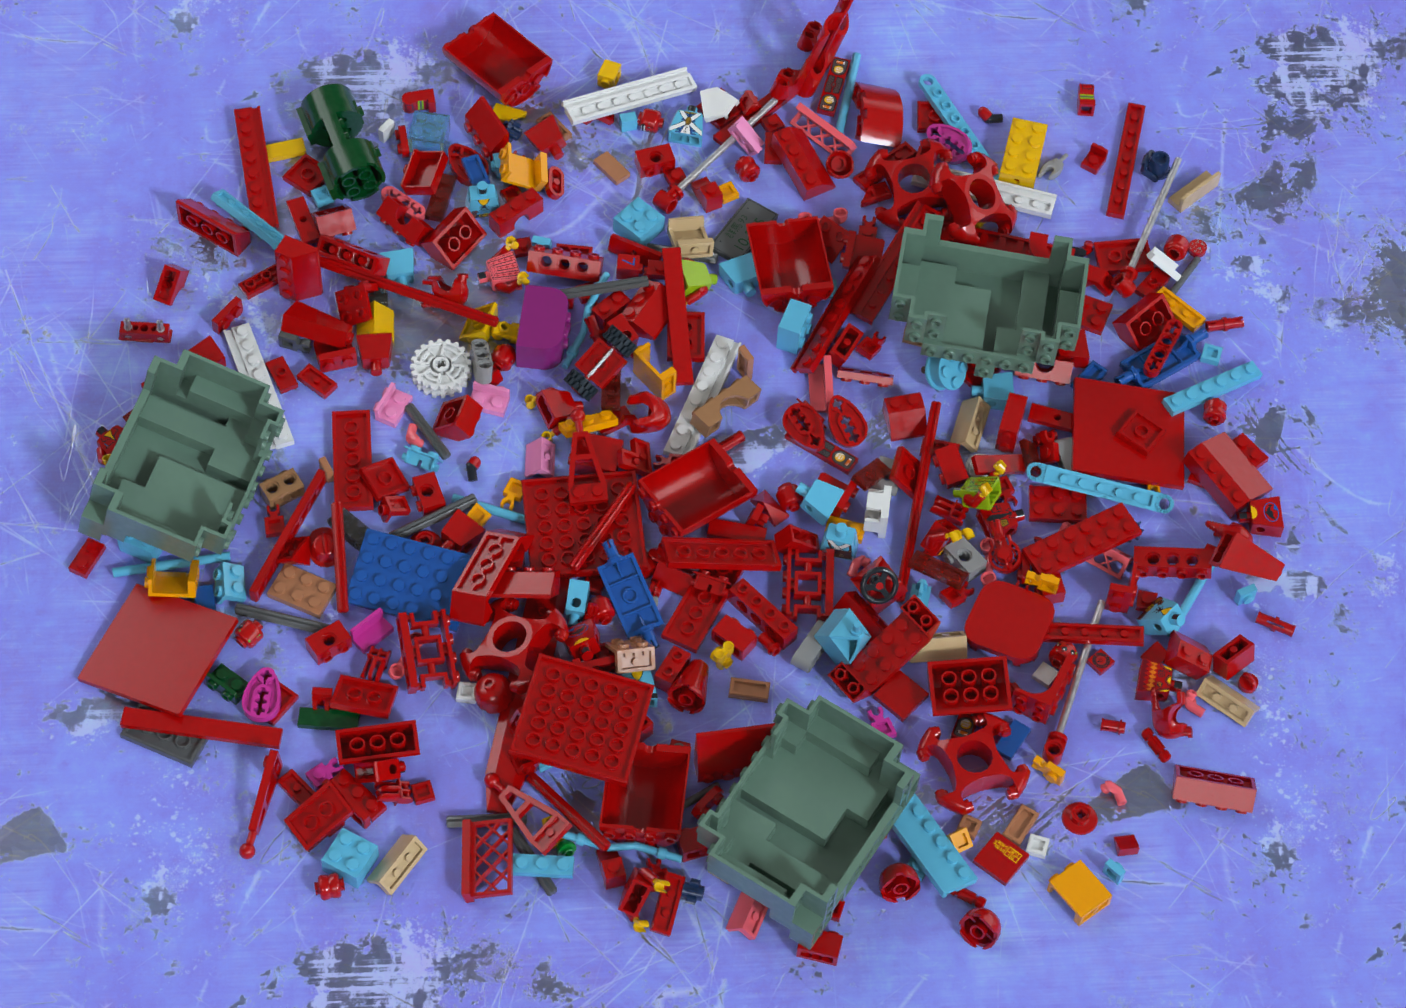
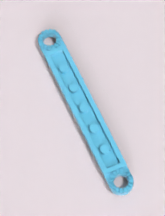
(948, 112)
(1099, 487)

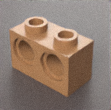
(283, 492)

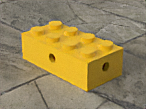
(1023, 152)

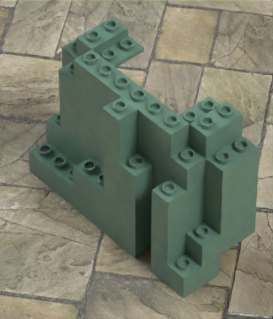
(987, 301)
(185, 459)
(808, 814)

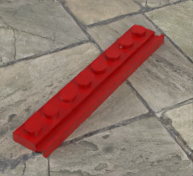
(256, 164)
(883, 279)
(835, 314)

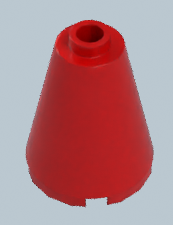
(690, 688)

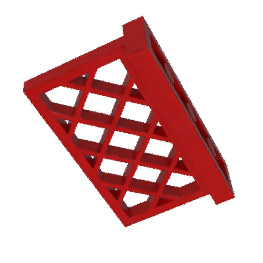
(470, 864)

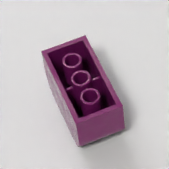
(543, 328)

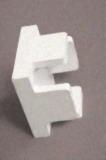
(877, 511)

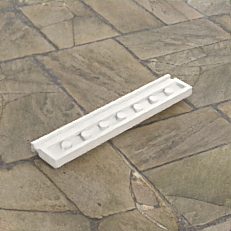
(628, 96)
(1022, 198)
(250, 363)
(707, 385)

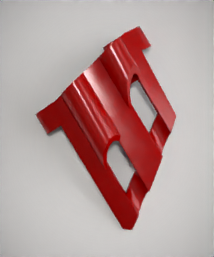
(823, 44)

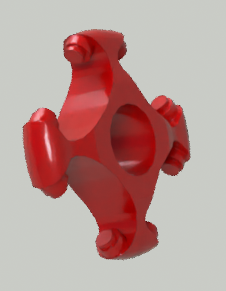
(897, 170)
(963, 209)
(505, 628)
(979, 744)

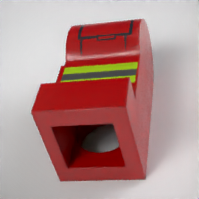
(1085, 99)
(419, 101)

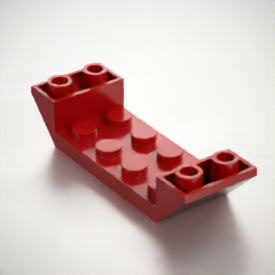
(484, 573)
(887, 651)

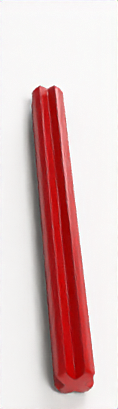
(602, 526)
(339, 557)
(568, 811)

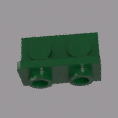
(226, 683)

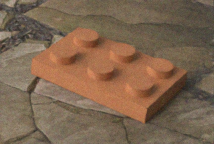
(302, 590)

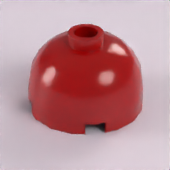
(493, 693)
(898, 881)
(980, 927)

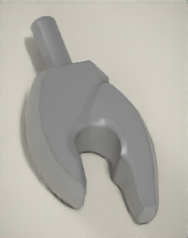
(1055, 166)

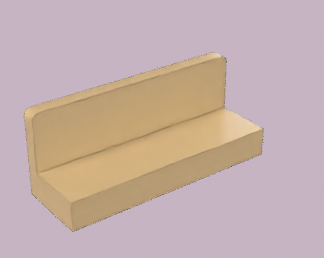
(1194, 190)
(970, 423)
(943, 647)
(1227, 700)
(397, 863)

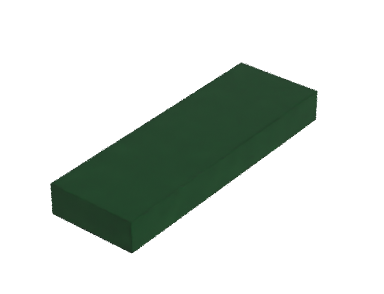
(327, 720)

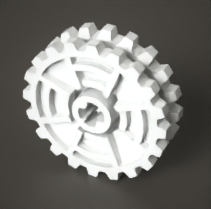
(441, 368)

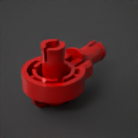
(1003, 551)

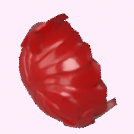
(839, 164)

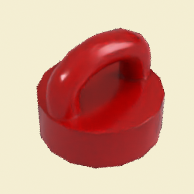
(1248, 682)

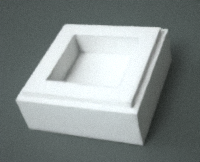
(386, 130)
(1045, 674)
(465, 693)
(1037, 846)

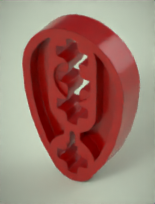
(456, 165)
(856, 421)
(796, 430)

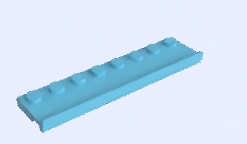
(932, 849)

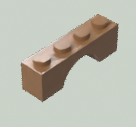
(741, 393)

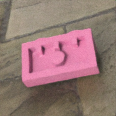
(492, 398)
(391, 406)

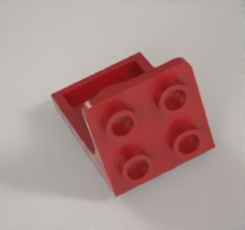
(1042, 705)

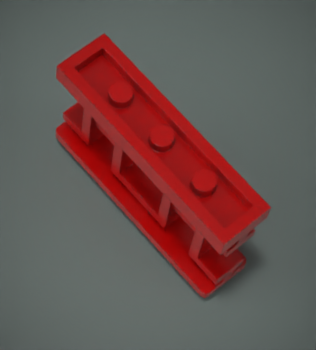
(824, 586)
(411, 651)

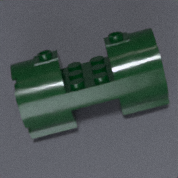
(333, 121)

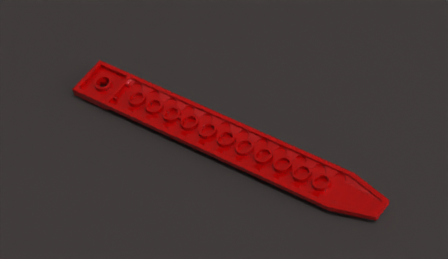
(499, 760)

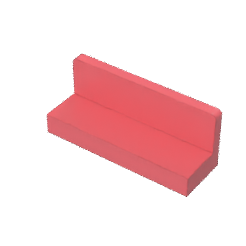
(821, 385)
(747, 916)

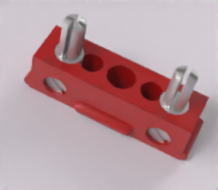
(145, 331)

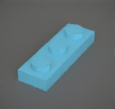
(543, 866)

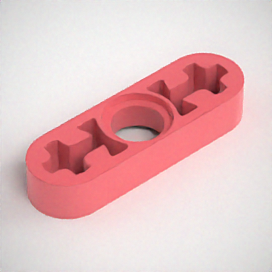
(417, 207)

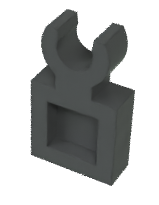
(293, 342)

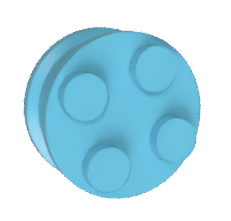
(944, 373)

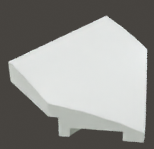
(717, 103)
(1164, 263)

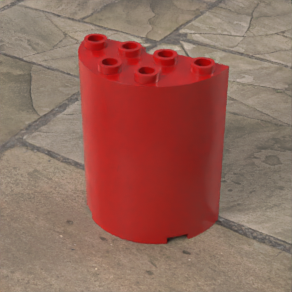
(499, 60)
(790, 261)
(694, 490)
(652, 801)

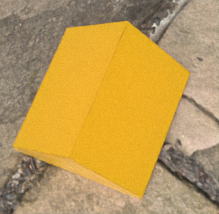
(381, 321)
(477, 330)

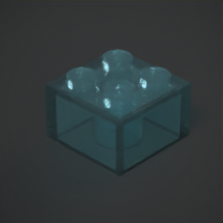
(429, 131)

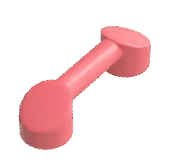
(839, 215)
(988, 576)
(396, 670)

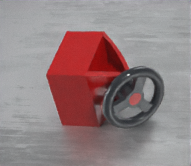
(879, 585)

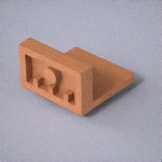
(632, 655)

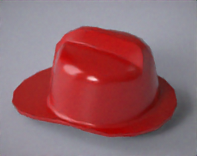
(322, 547)

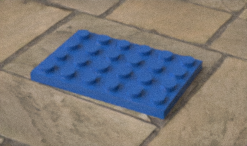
(405, 576)

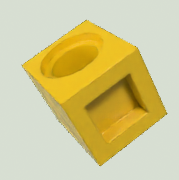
(609, 74)

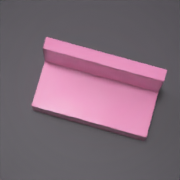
(746, 136)
(540, 458)

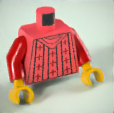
(503, 270)

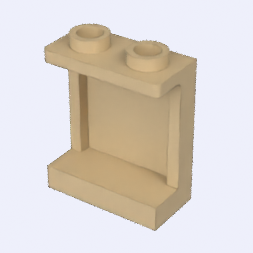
(690, 236)

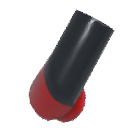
(988, 117)
(1084, 250)
(471, 467)

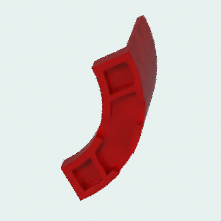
(879, 116)

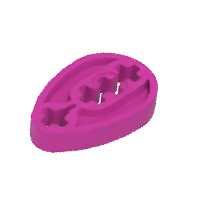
(954, 135)
(252, 694)

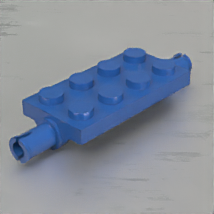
(1181, 356)
(630, 594)

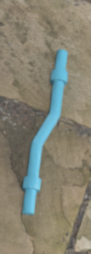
(573, 351)
(661, 852)

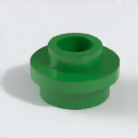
(566, 848)

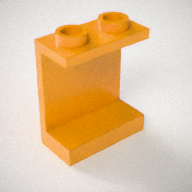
(523, 170)
(659, 384)
(172, 583)
(1080, 891)

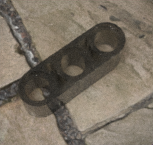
(353, 529)

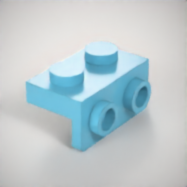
(229, 583)

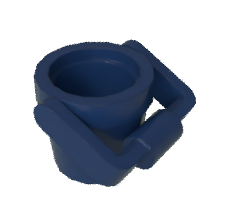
(1157, 167)

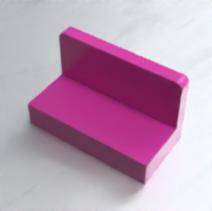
(371, 631)

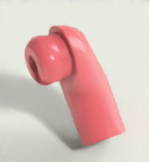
(412, 437)
(856, 564)
(1191, 704)
(1116, 790)

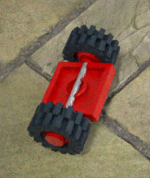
(600, 363)

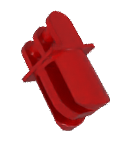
(948, 509)
(375, 664)
(393, 792)

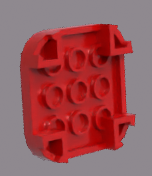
(1009, 622)

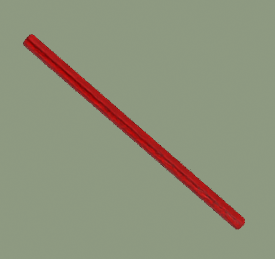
(410, 292)
(919, 494)

